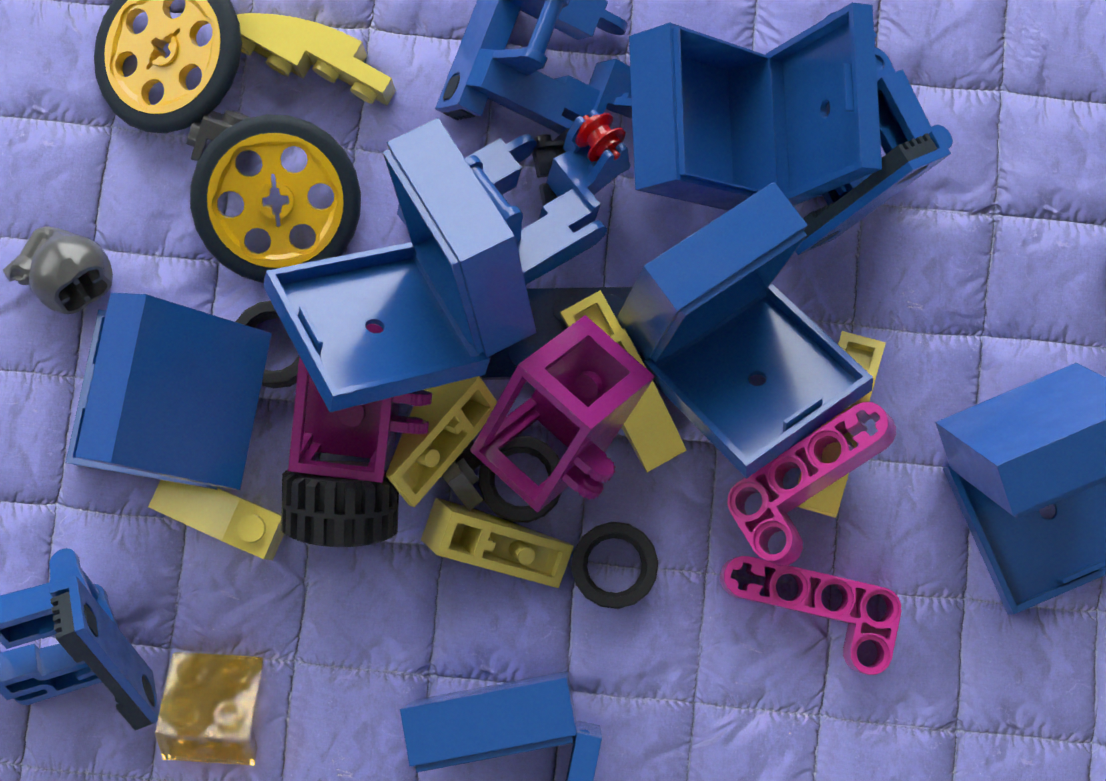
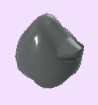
(62, 269)

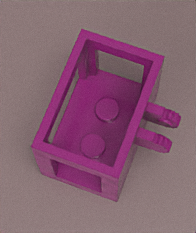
(581, 396)
(354, 431)

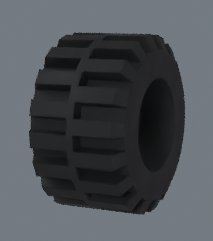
(338, 509)

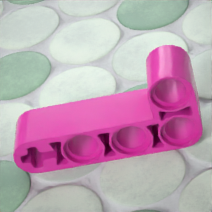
(815, 477)
(808, 601)

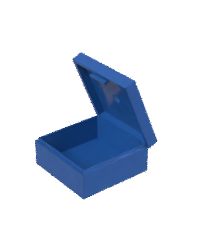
(731, 120)
(439, 298)
(716, 319)
(168, 393)
(1025, 454)
(500, 723)

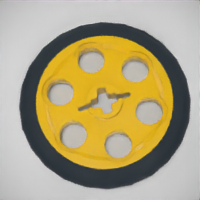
(179, 106)
(269, 137)

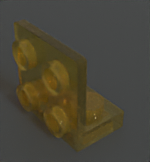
(210, 708)

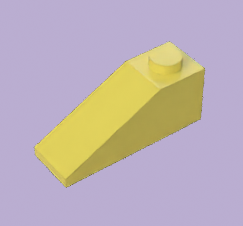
(454, 420)
(221, 516)
(495, 543)

